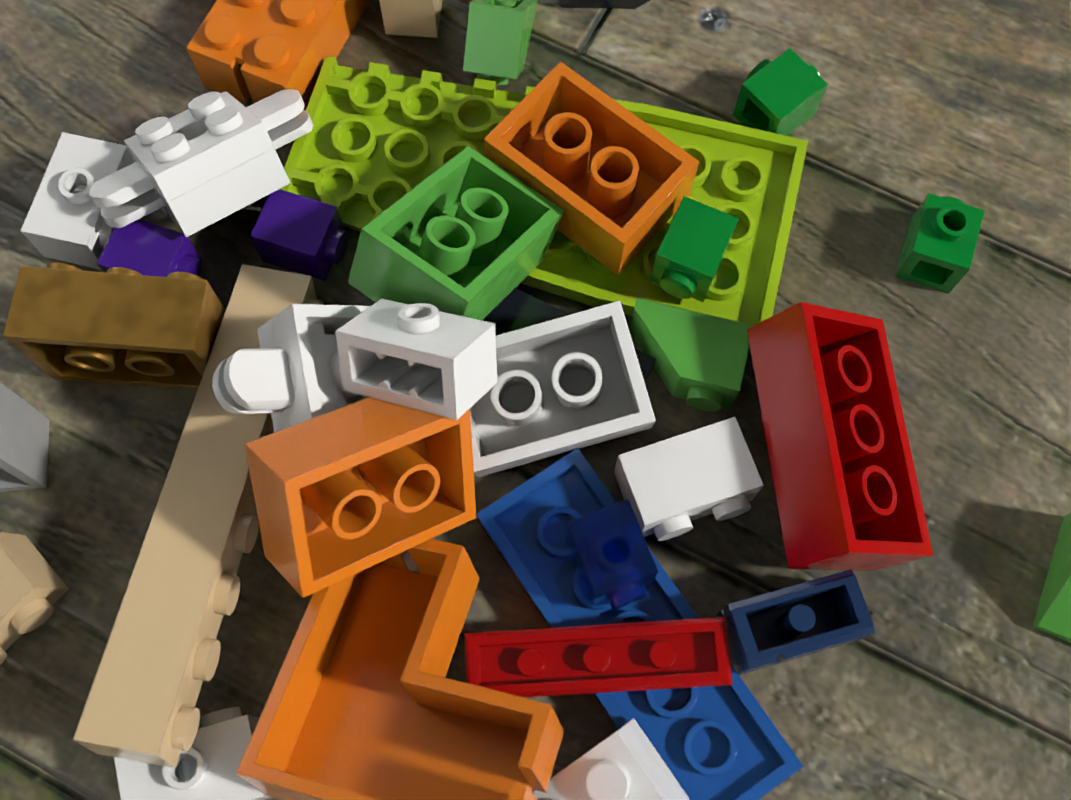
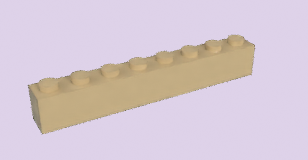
(189, 558)

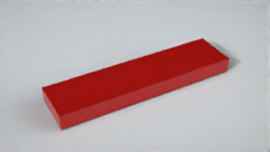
(601, 658)

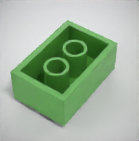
(456, 239)

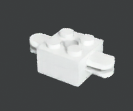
(204, 161)
(293, 370)

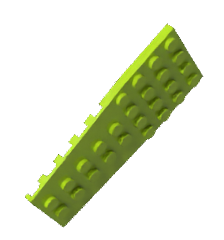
(390, 132)

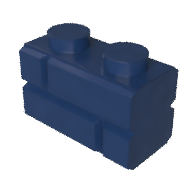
(796, 621)

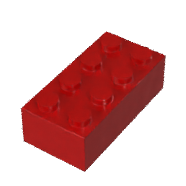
(837, 441)

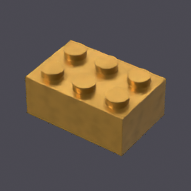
(115, 325)

